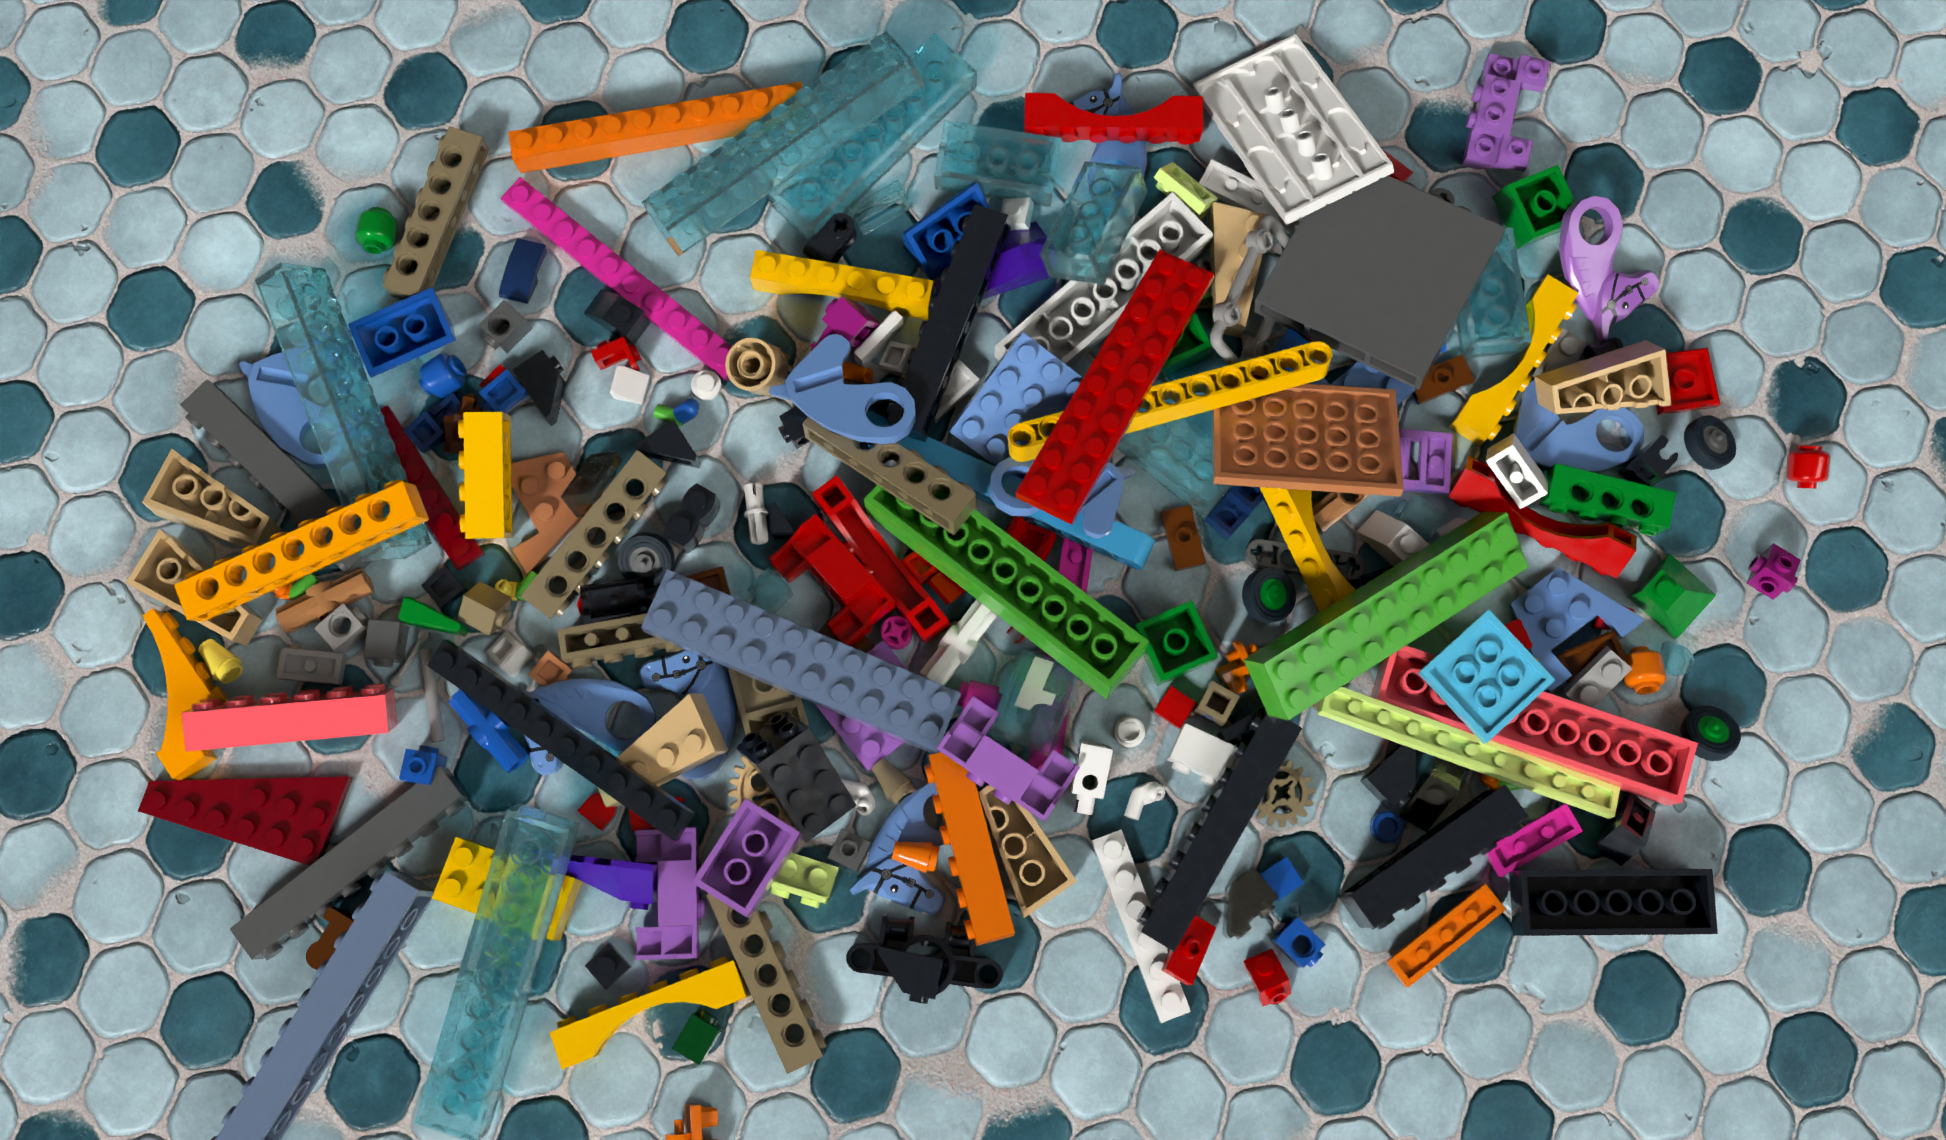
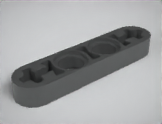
(1267, 548)

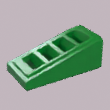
(422, 616)

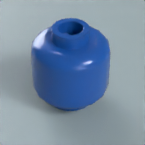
(442, 375)

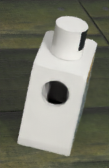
(1092, 760)

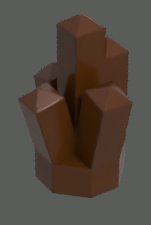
(452, 441)

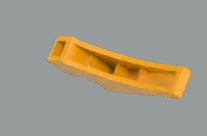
(186, 684)

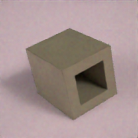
(485, 608)
(1216, 704)

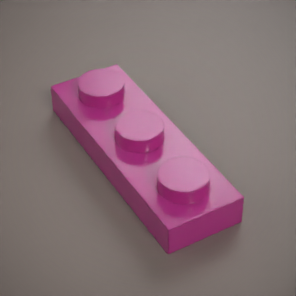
(1534, 840)

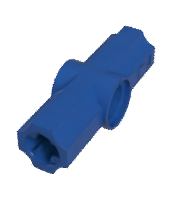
(490, 731)

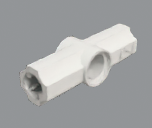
(958, 643)

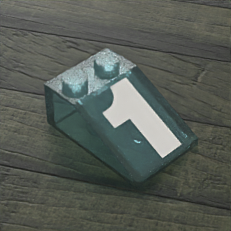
(1034, 704)

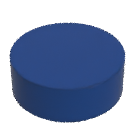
(1386, 827)

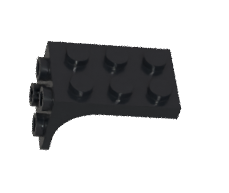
(797, 774)

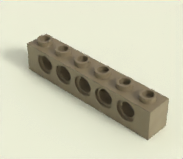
(451, 205)
(637, 468)
(947, 512)
(792, 1054)

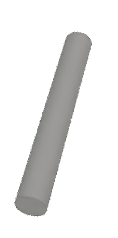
(432, 697)

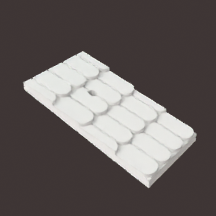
(1292, 129)

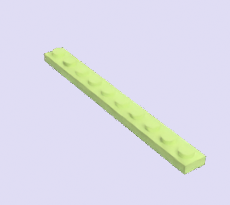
(1468, 751)

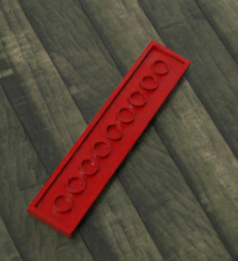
(1114, 387)

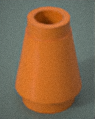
(916, 854)

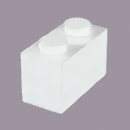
(1517, 471)
(1201, 754)

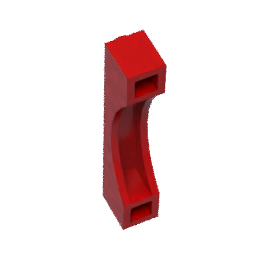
(1173, 121)
(1597, 545)
(870, 548)

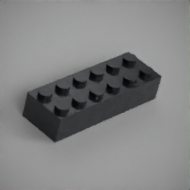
(1432, 857)
(1613, 902)

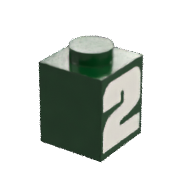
(698, 1037)

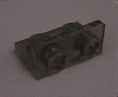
(590, 481)

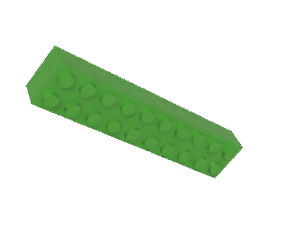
(1019, 590)
(1385, 614)

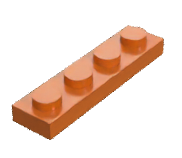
(1445, 935)

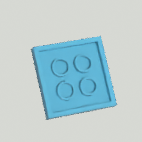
(1486, 676)

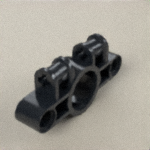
(960, 969)

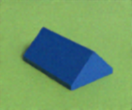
(933, 237)
(402, 332)

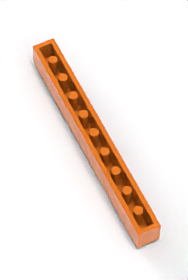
(643, 129)

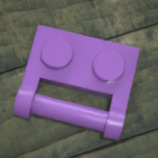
(1433, 461)

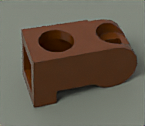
(323, 949)

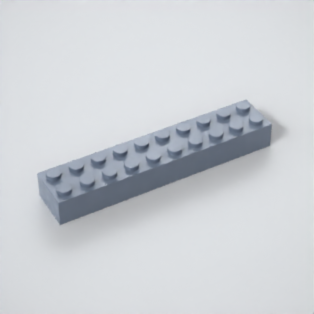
(800, 661)
(328, 1009)

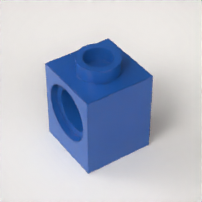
(1284, 941)

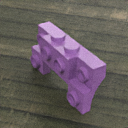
(1495, 104)
(1007, 773)
(678, 898)

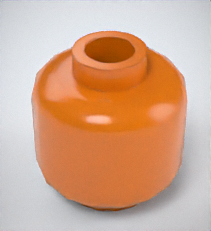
(1647, 671)

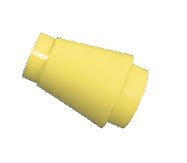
(220, 662)

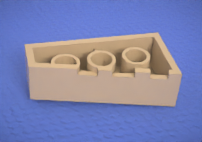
(1227, 253)
(1609, 381)
(204, 504)
(165, 565)
(674, 744)
(1025, 852)

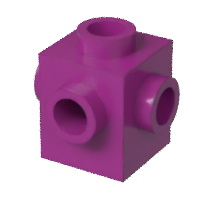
(1773, 571)

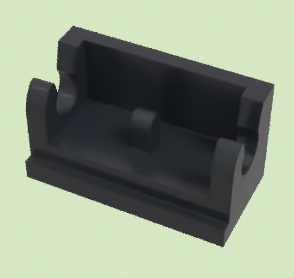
(1647, 465)
(613, 600)

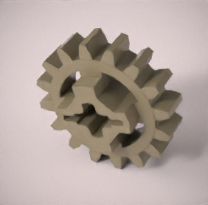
(1290, 802)

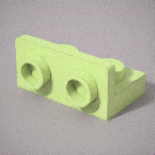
(1187, 189)
(805, 878)

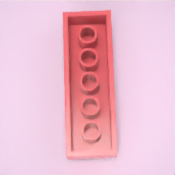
(289, 719)

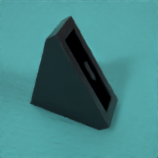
(669, 445)

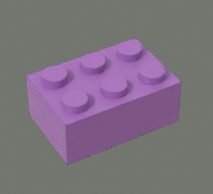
(747, 858)

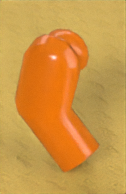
(856, 372)

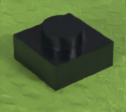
(444, 587)
(608, 966)

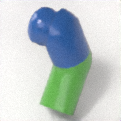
(680, 414)

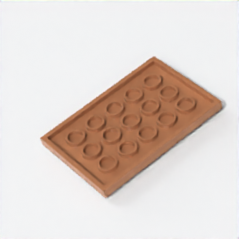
(1311, 441)

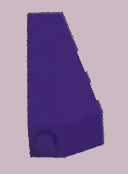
(1018, 263)
(618, 878)

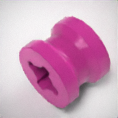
(894, 627)

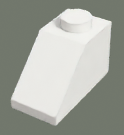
(1390, 537)

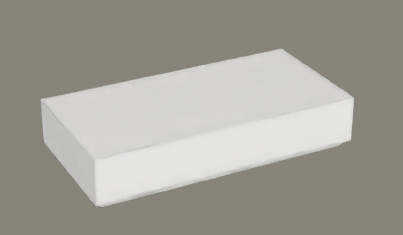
(879, 339)

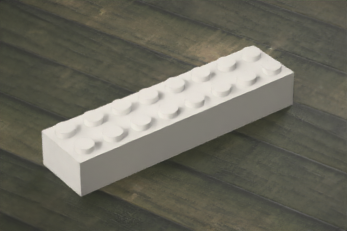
(1086, 312)

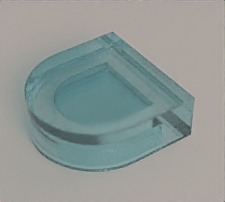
(1676, 658)

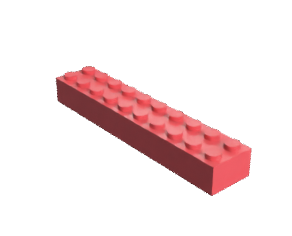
(1560, 732)

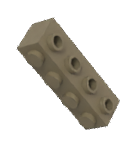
(608, 641)

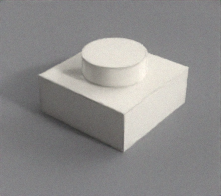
(1019, 212)

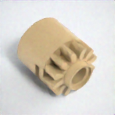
(756, 365)

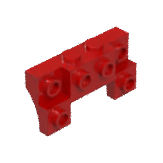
(840, 573)

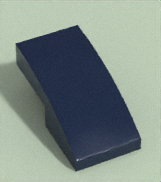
(521, 271)
(428, 428)
(1234, 509)

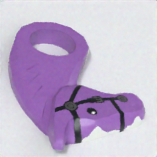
(1603, 293)

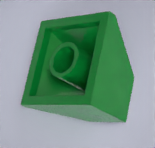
(1672, 596)

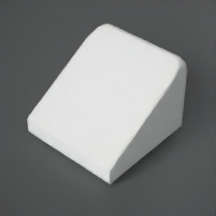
(895, 358)
(629, 385)
(509, 654)

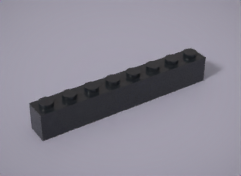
(951, 317)
(1218, 829)

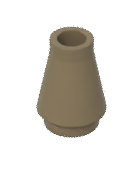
(893, 781)

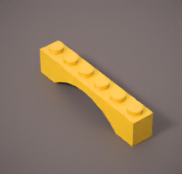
(798, 275)
(1483, 410)
(1296, 522)
(586, 1038)

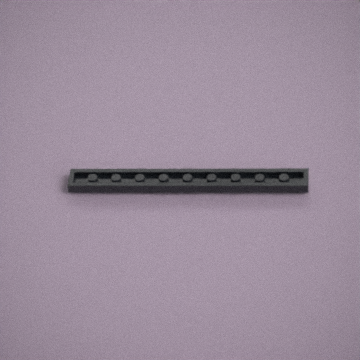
(561, 740)

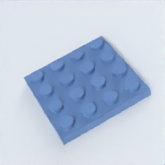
(1019, 389)

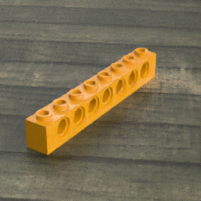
(197, 590)

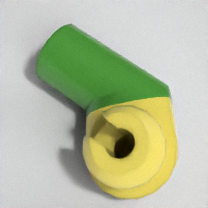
(515, 589)

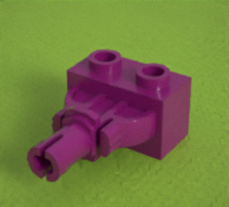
(849, 320)

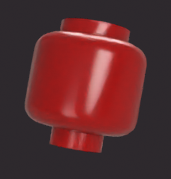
(1808, 466)

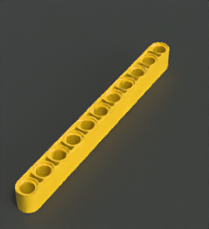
(1189, 403)

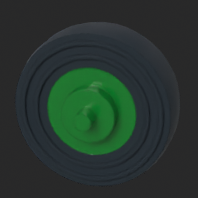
(1269, 595)
(1713, 731)

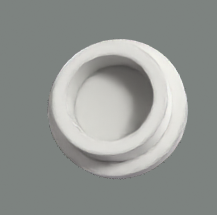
(706, 385)
(1129, 731)

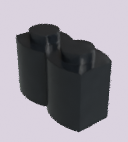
(697, 511)

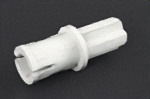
(756, 513)

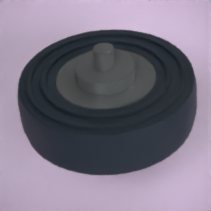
(1710, 442)
(646, 557)

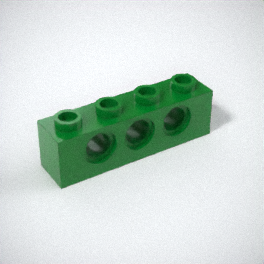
(1654, 503)

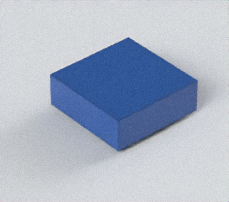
(1282, 878)

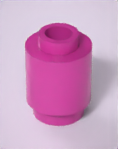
(984, 692)

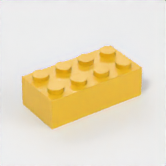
(486, 475)
(466, 875)

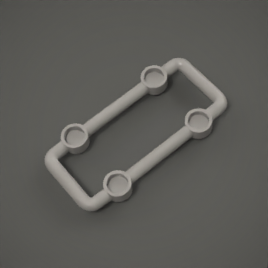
(1228, 313)

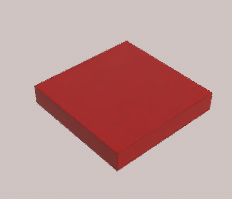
(1690, 382)

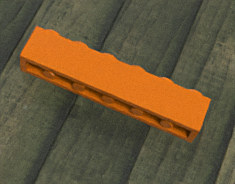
(971, 850)

